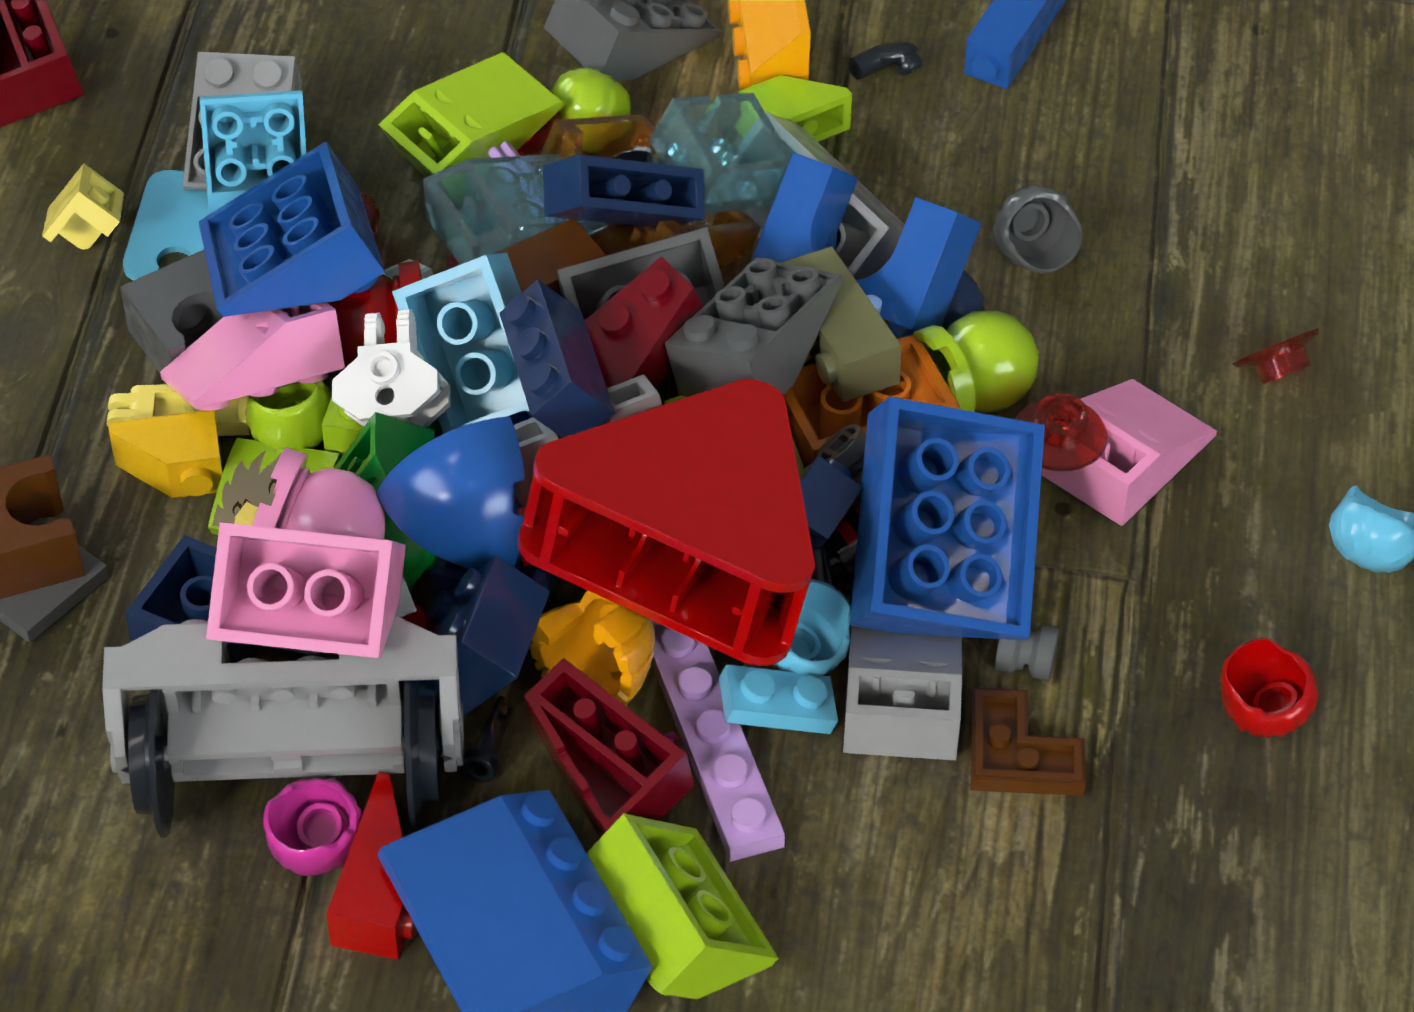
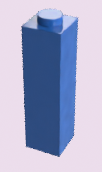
(1007, 38)

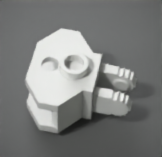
(391, 377)

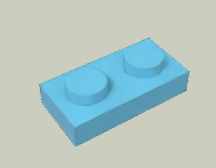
(777, 699)

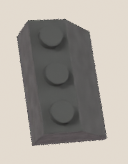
(598, 280)

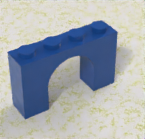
(919, 275)

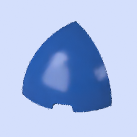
(460, 494)

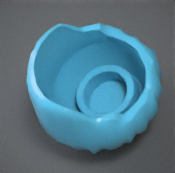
(1372, 533)
(821, 633)

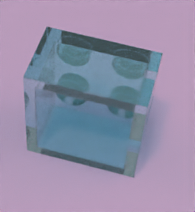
(731, 144)

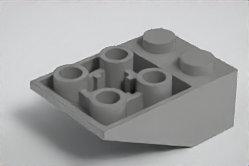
(231, 75)
(903, 695)

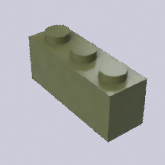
(854, 344)

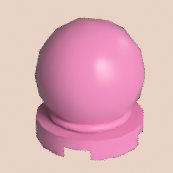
(321, 501)

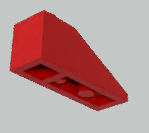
(365, 905)

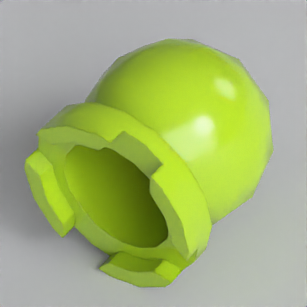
(984, 359)

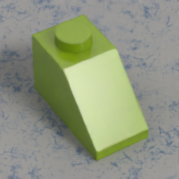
(813, 105)

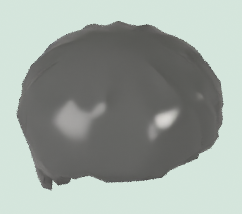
(1038, 229)

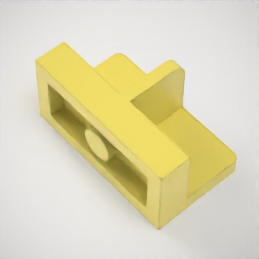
(84, 209)

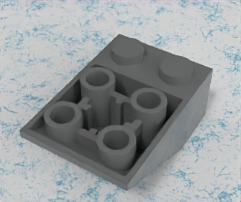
(629, 35)
(753, 328)

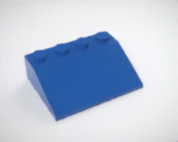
(292, 240)
(947, 522)
(516, 910)

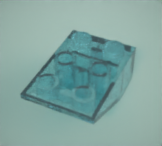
(491, 204)

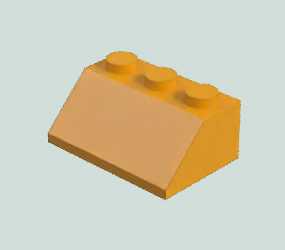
(770, 38)

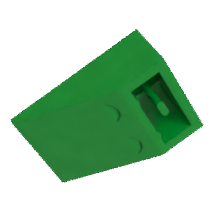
(372, 457)

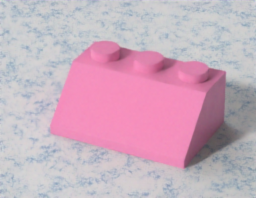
(304, 590)

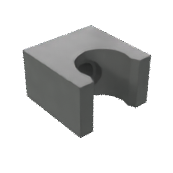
(170, 308)

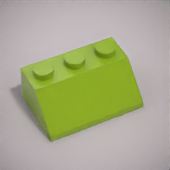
(679, 907)

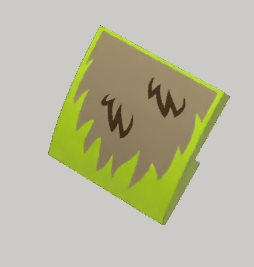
(249, 478)

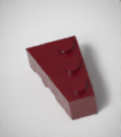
(32, 61)
(638, 321)
(606, 749)

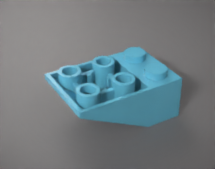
(249, 140)

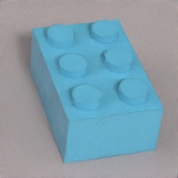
(466, 339)

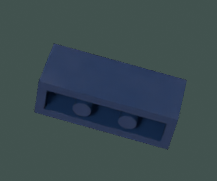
(622, 191)
(556, 361)

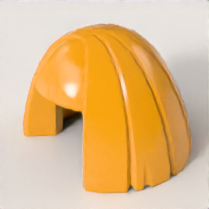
(600, 641)

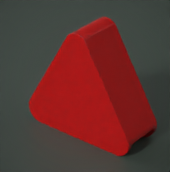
(683, 518)

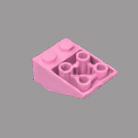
(257, 355)
(1143, 451)

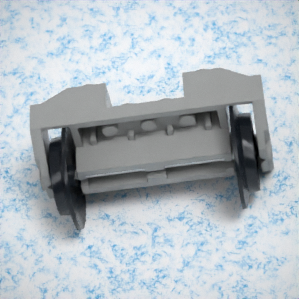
(279, 717)

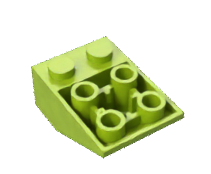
(469, 115)

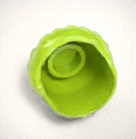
(590, 94)
(289, 416)

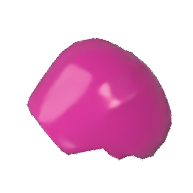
(311, 825)

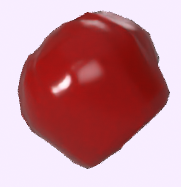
(1268, 688)

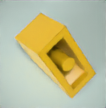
(170, 452)

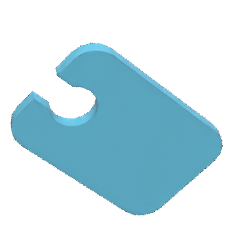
(164, 223)

